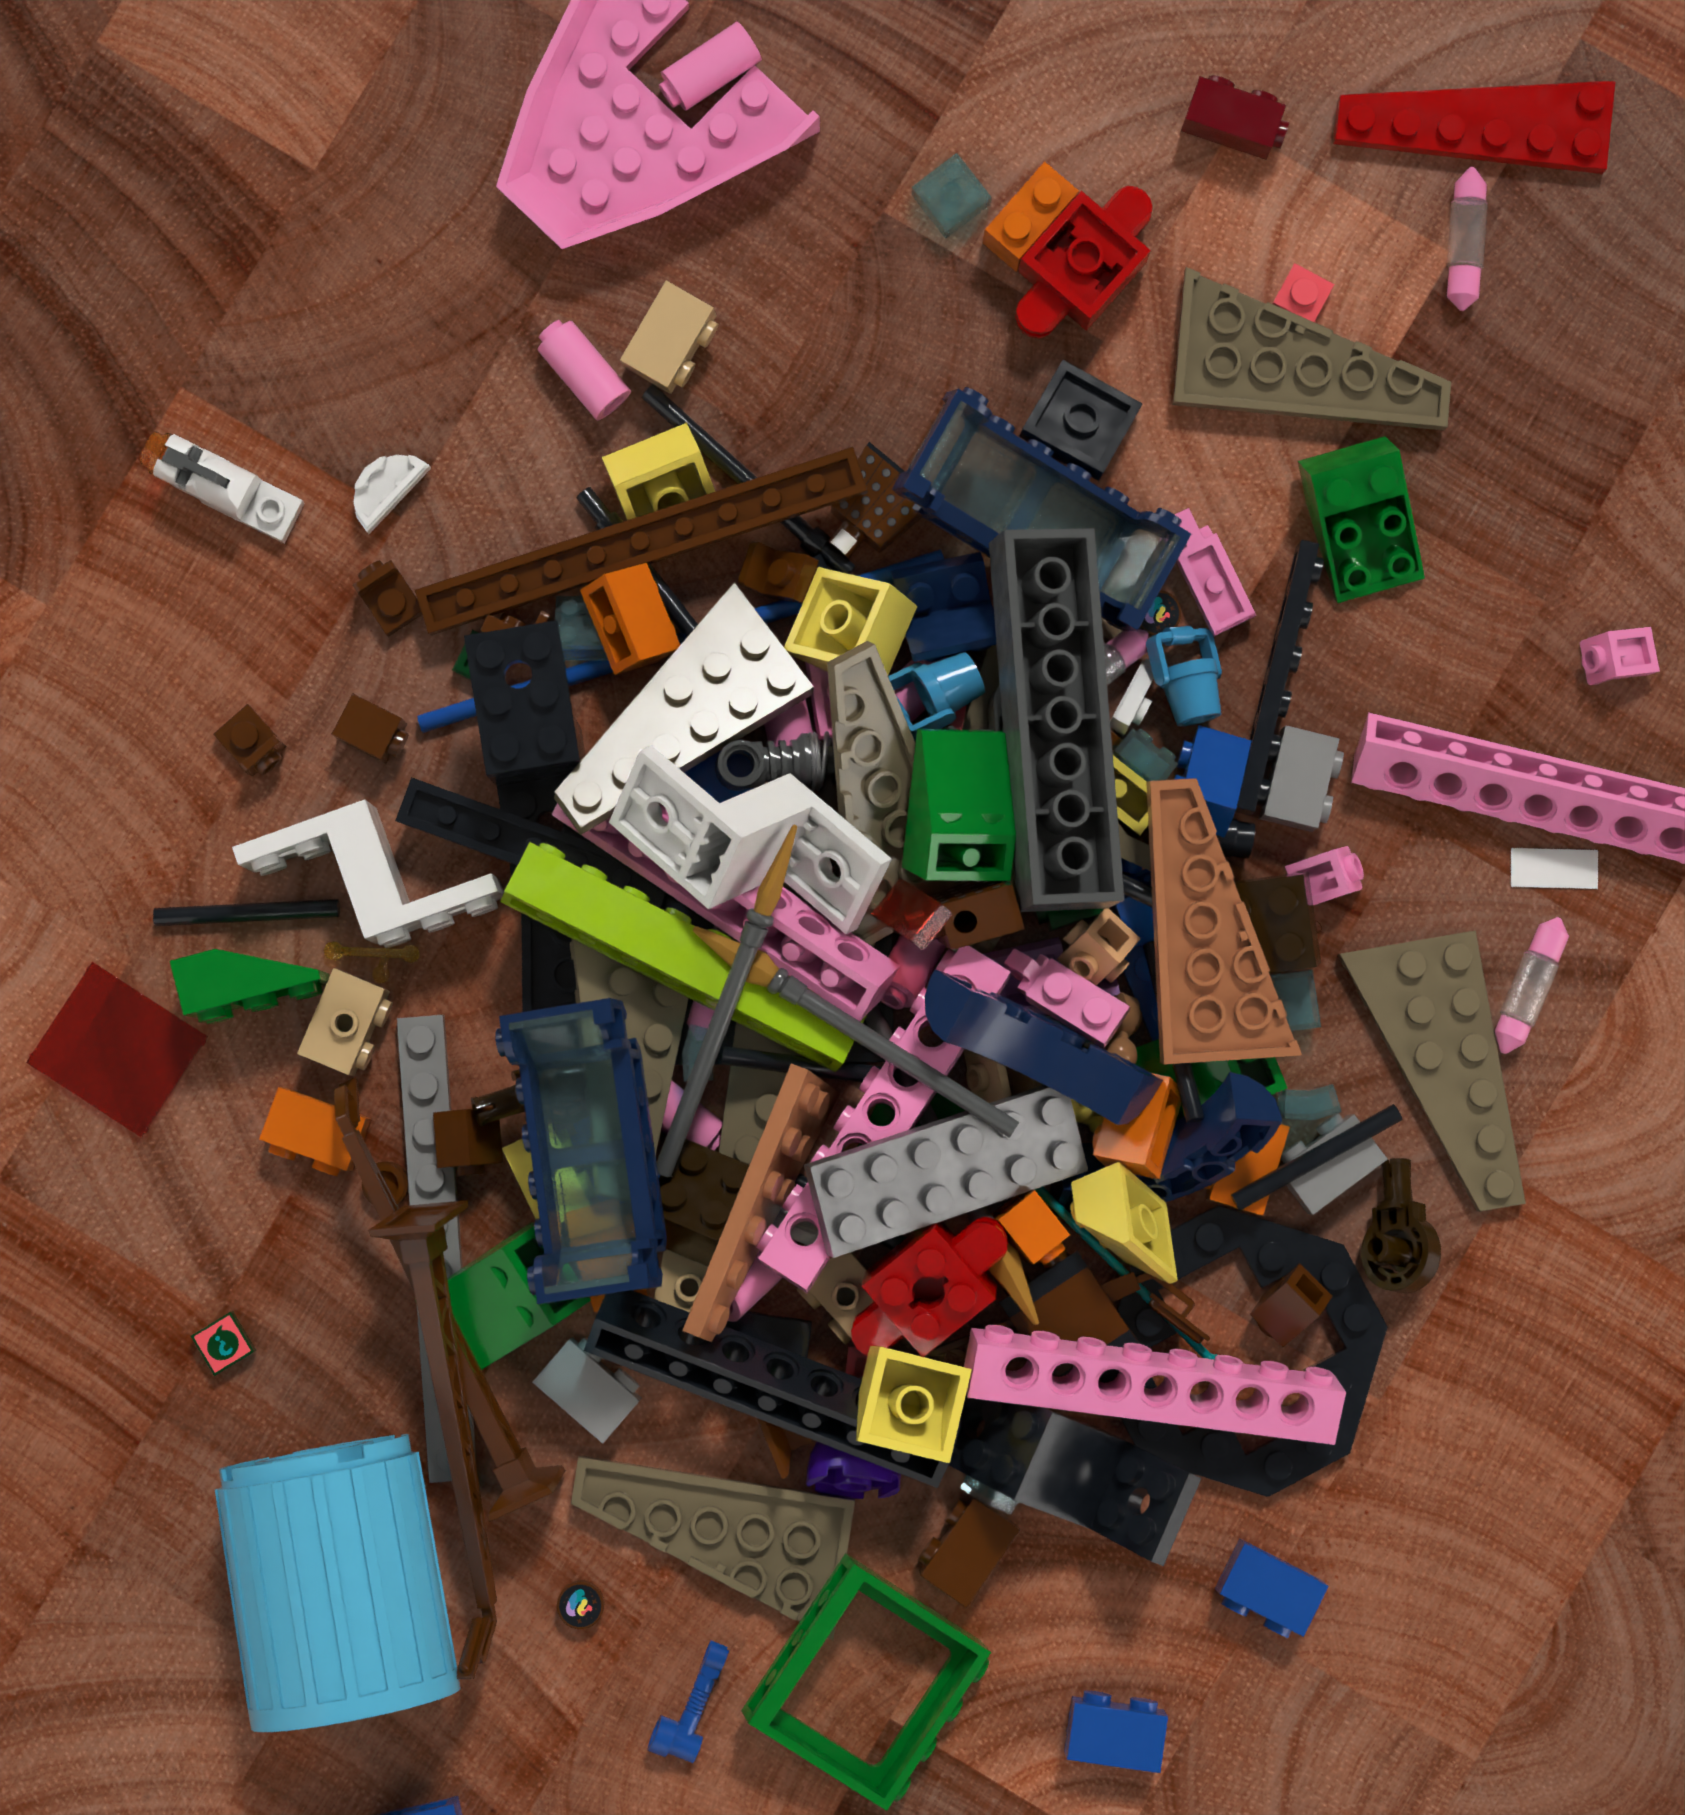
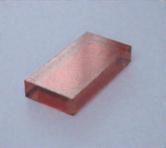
(911, 914)

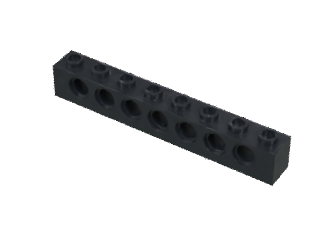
(745, 1377)

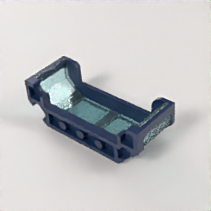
(985, 480)
(587, 1150)

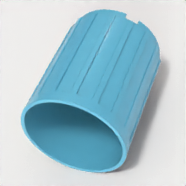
(335, 1584)

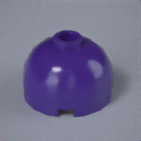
(848, 1475)

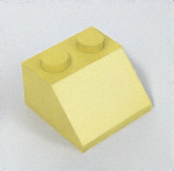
(658, 472)
(846, 612)
(1126, 1219)
(911, 1403)

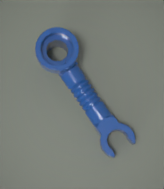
(679, 1736)

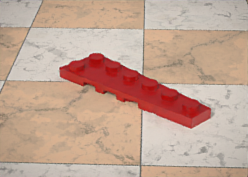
(1519, 125)

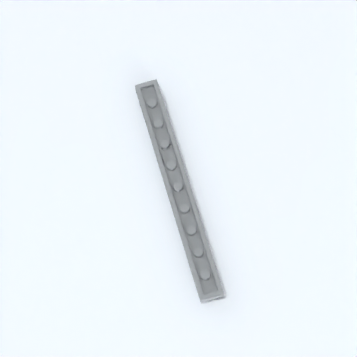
(423, 1092)

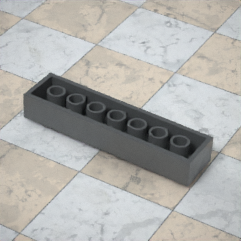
(1056, 719)

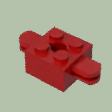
(1083, 261)
(930, 1286)

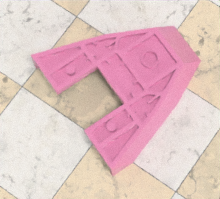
(606, 151)

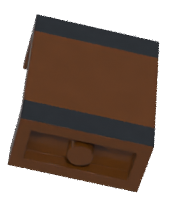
(1070, 1306)

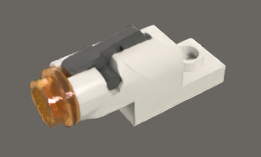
(221, 485)

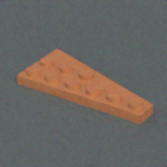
(1208, 959)
(778, 1159)

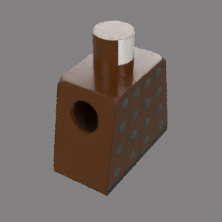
(875, 516)
(985, 911)

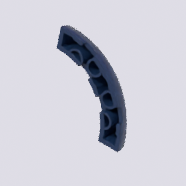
(1037, 1048)
(1236, 1121)

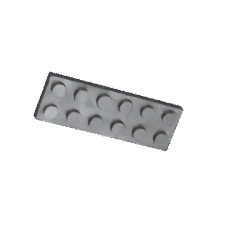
(943, 1170)

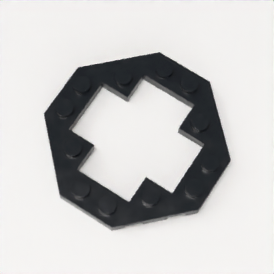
(1270, 1254)

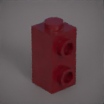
(1235, 117)

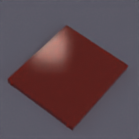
(117, 1049)

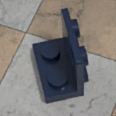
(951, 607)

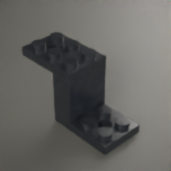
(528, 731)
(1075, 1473)

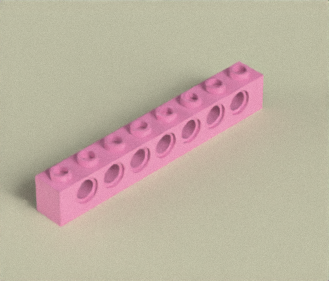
(1521, 786)
(800, 939)
(804, 1263)
(1310, 1419)

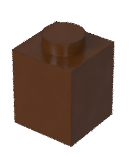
(371, 729)
(464, 1143)
(1290, 1305)

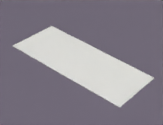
(1554, 868)

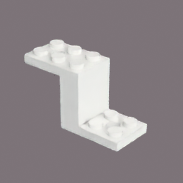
(731, 844)
(369, 873)

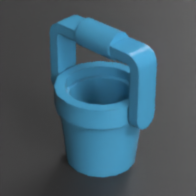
(1189, 685)
(942, 689)

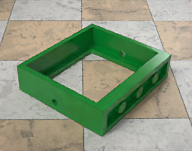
(917, 1738)

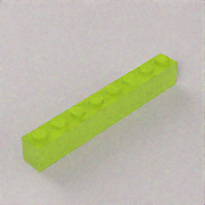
(658, 946)

